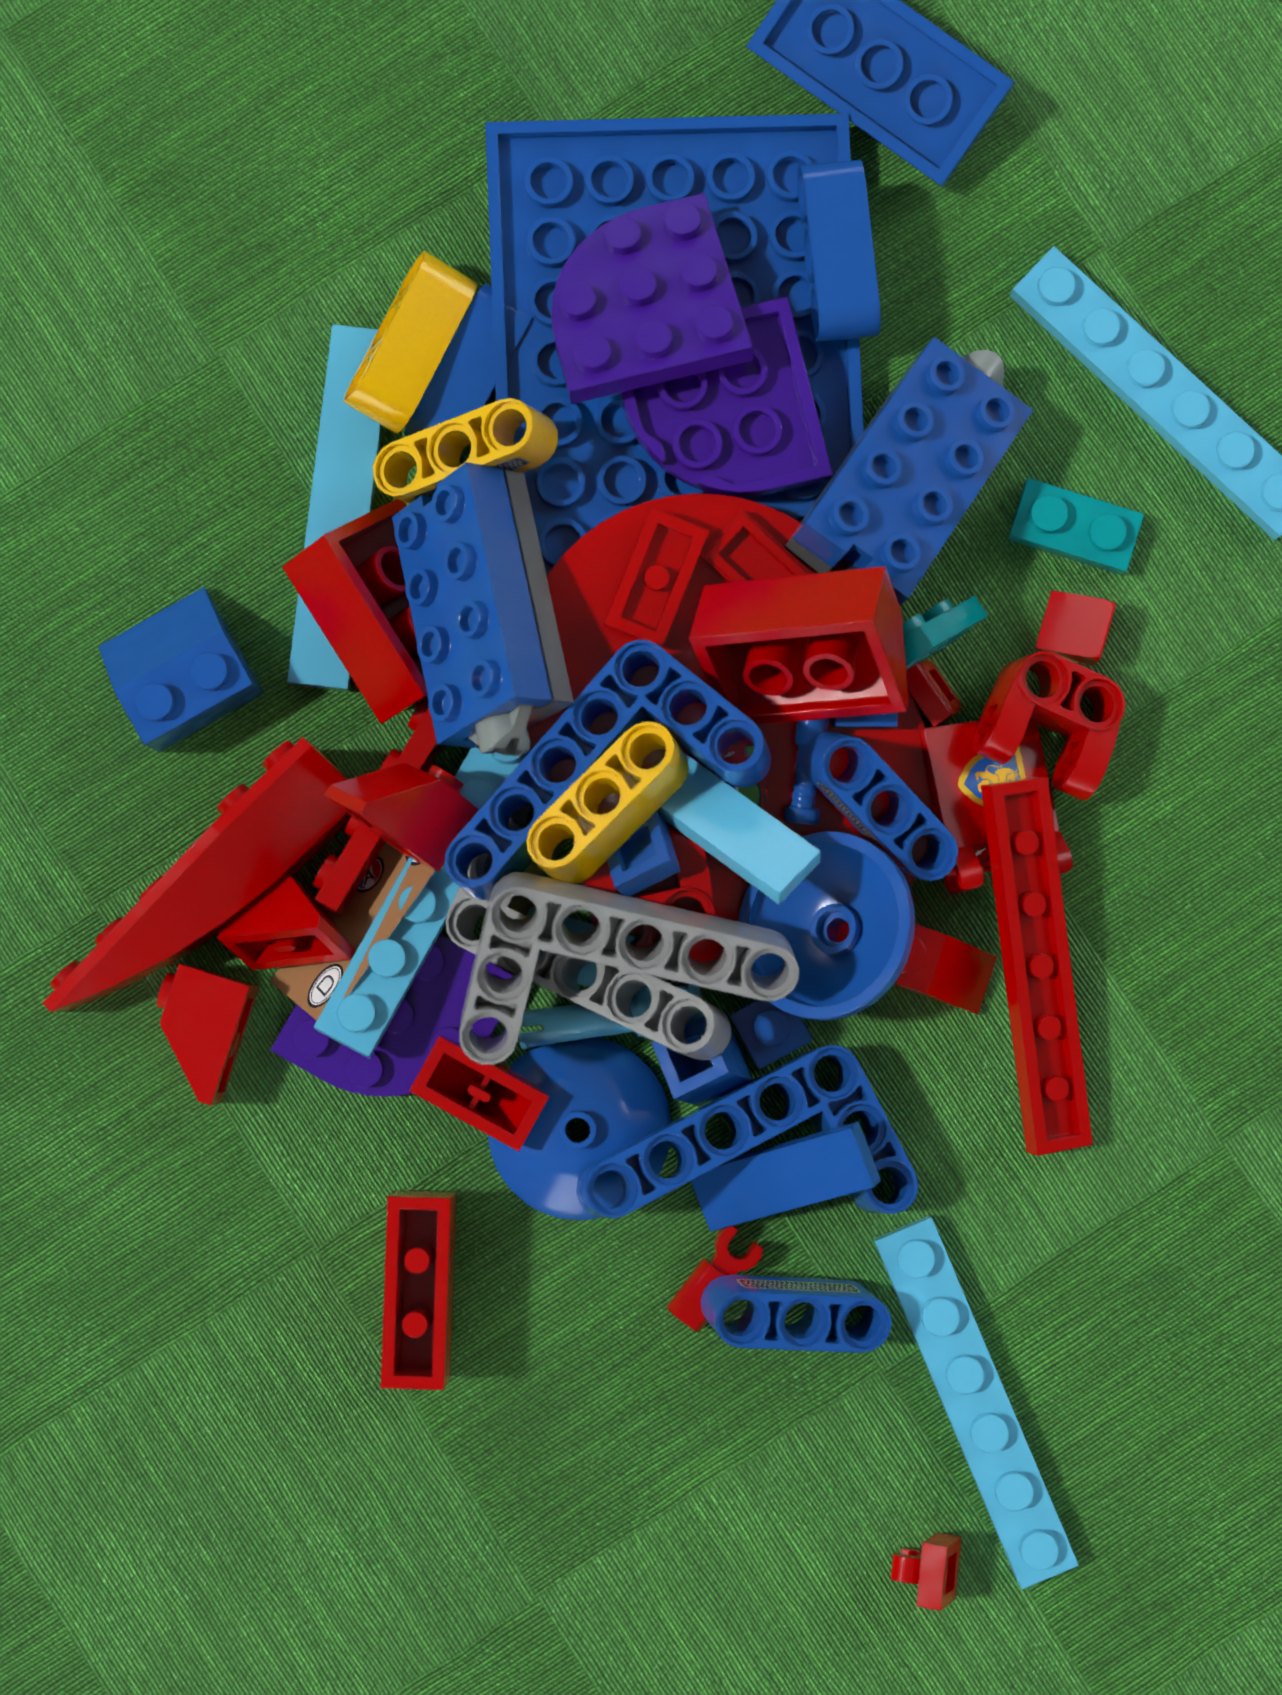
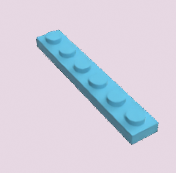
(1155, 386)
(395, 962)
(975, 1402)

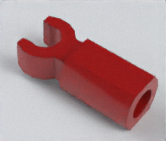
(686, 1302)

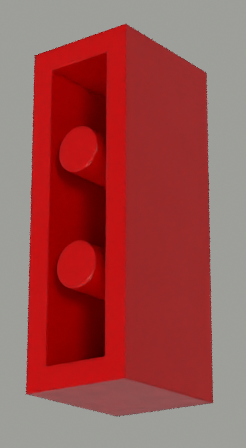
(418, 1290)

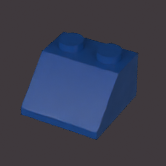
(178, 671)

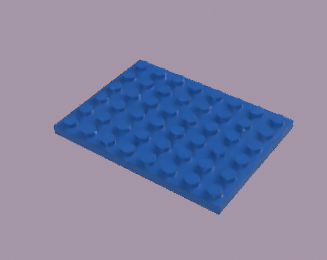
(568, 178)

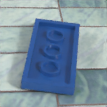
(889, 72)

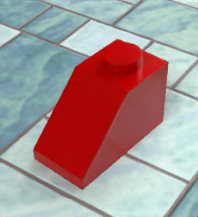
(408, 809)
(946, 970)
(205, 1025)

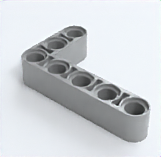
(606, 945)
(613, 986)

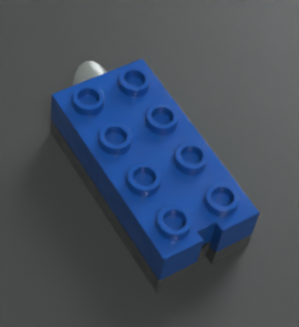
(914, 468)
(482, 610)

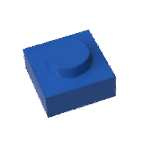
(644, 858)
(769, 1031)

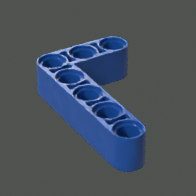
(571, 739)
(751, 1127)

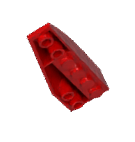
(237, 859)

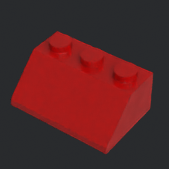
(360, 602)
(804, 645)

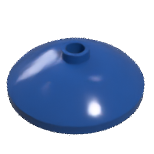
(852, 886)
(589, 1082)

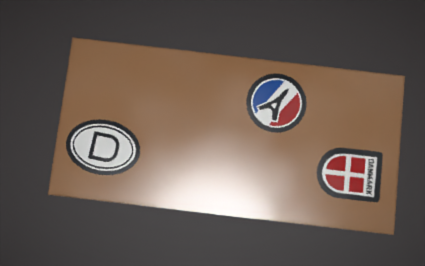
(313, 984)

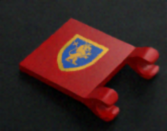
(956, 790)

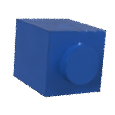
(702, 1080)

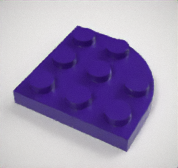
(647, 302)
(740, 425)
(427, 1011)

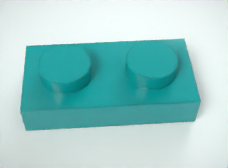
(1075, 526)
(939, 628)

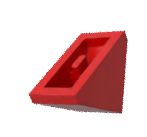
(285, 930)
(480, 1094)

